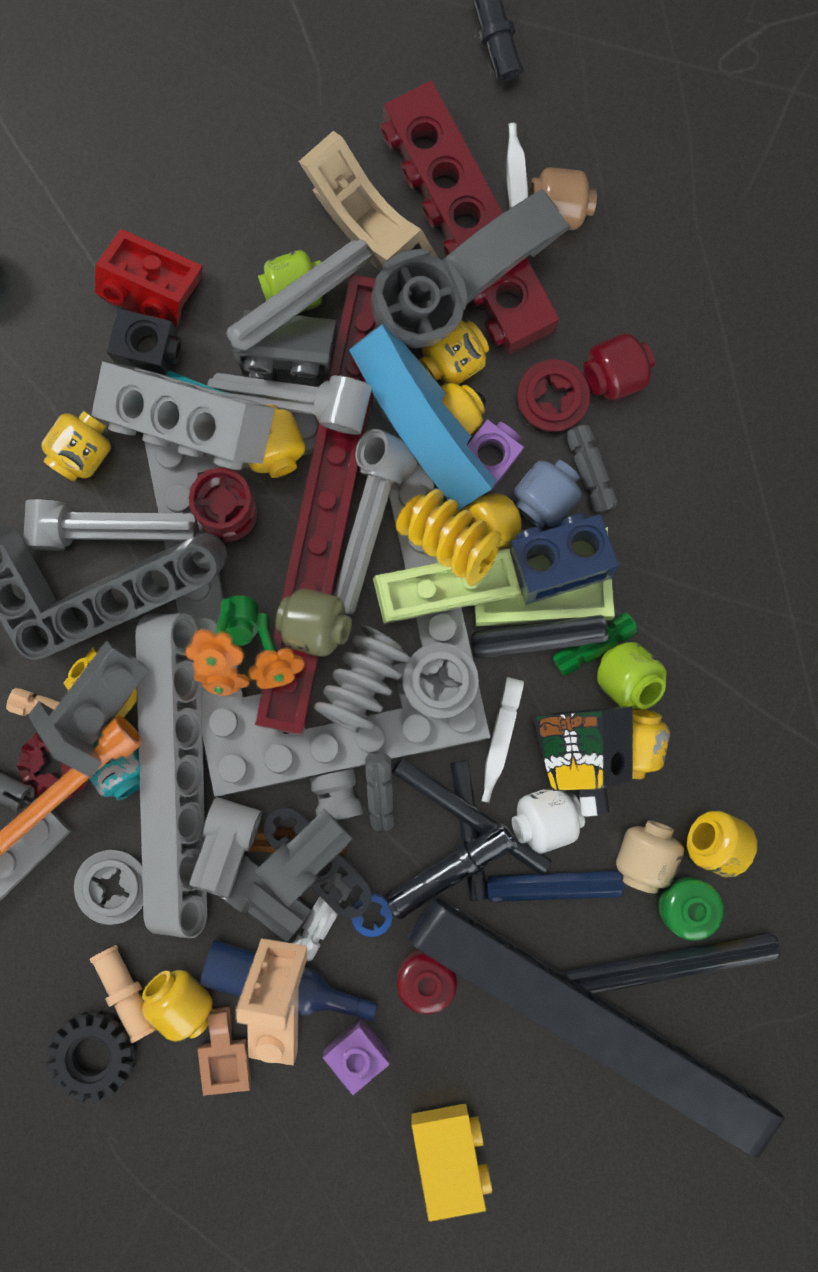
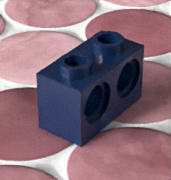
(567, 568)

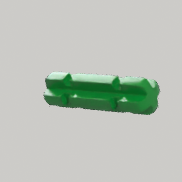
(569, 659)

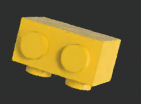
(448, 1162)

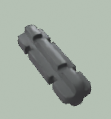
(591, 468)
(379, 791)

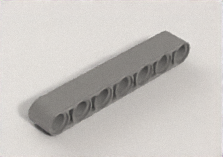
(170, 775)

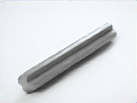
(299, 295)

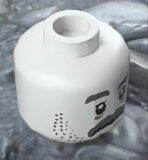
(548, 819)

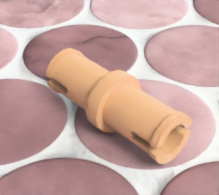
(122, 992)

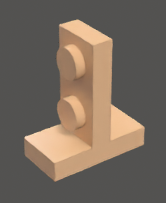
(271, 1001)

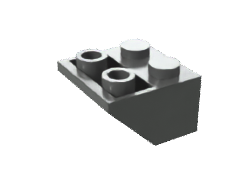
(294, 351)

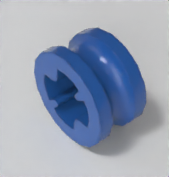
(377, 930)

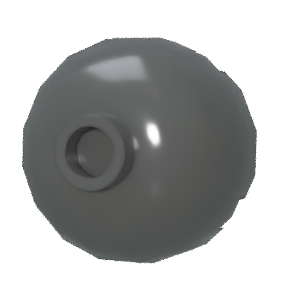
(418, 298)

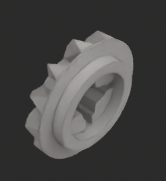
(460, 670)
(90, 893)

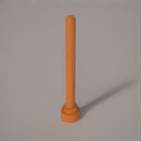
(117, 740)

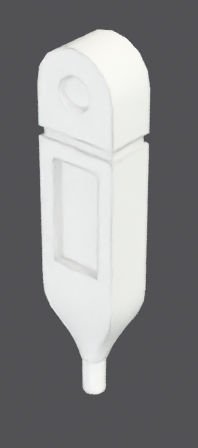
(515, 169)
(502, 734)

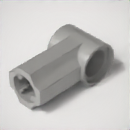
(227, 834)

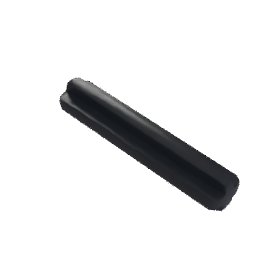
(540, 636)

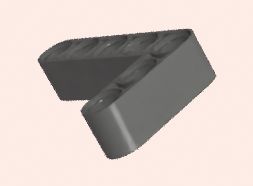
(96, 599)

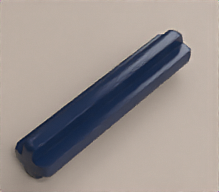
(555, 886)

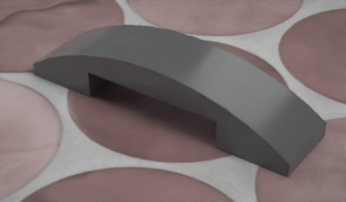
(507, 241)

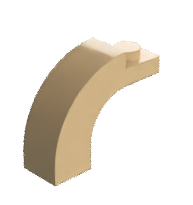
(357, 204)

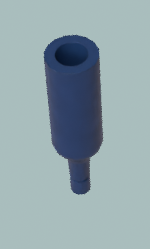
(229, 968)

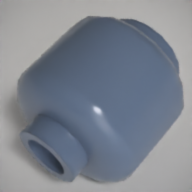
(548, 493)

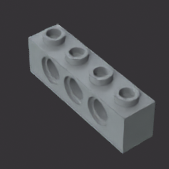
(182, 414)

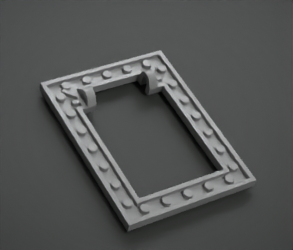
(257, 757)

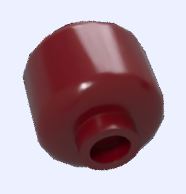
(619, 367)
(425, 984)

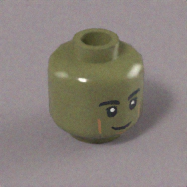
(313, 622)

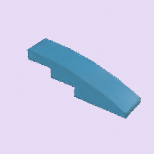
(420, 418)

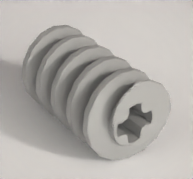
(363, 680)

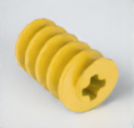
(449, 536)

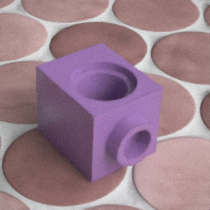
(505, 440)
(356, 1056)

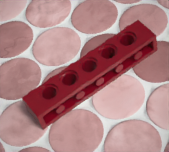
(425, 114)

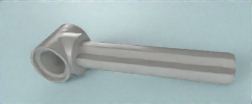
(336, 403)
(385, 462)
(54, 525)

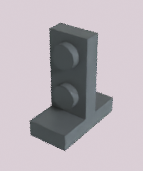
(88, 707)

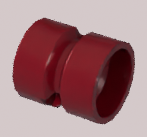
(223, 504)

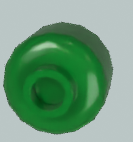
(691, 908)

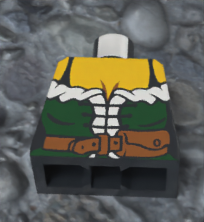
(588, 752)

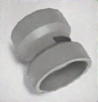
(336, 794)

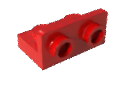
(145, 277)

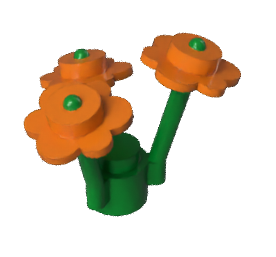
(218, 651)

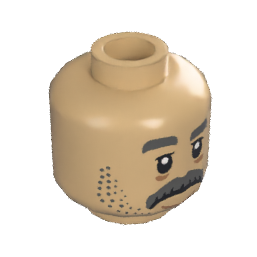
(649, 857)

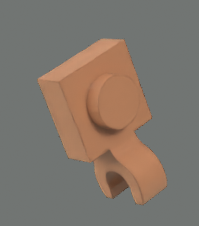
(224, 1060)

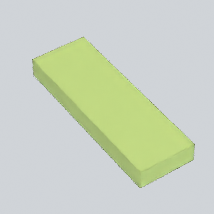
(436, 589)

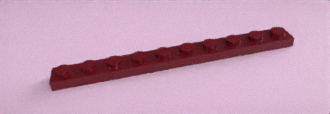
(322, 515)

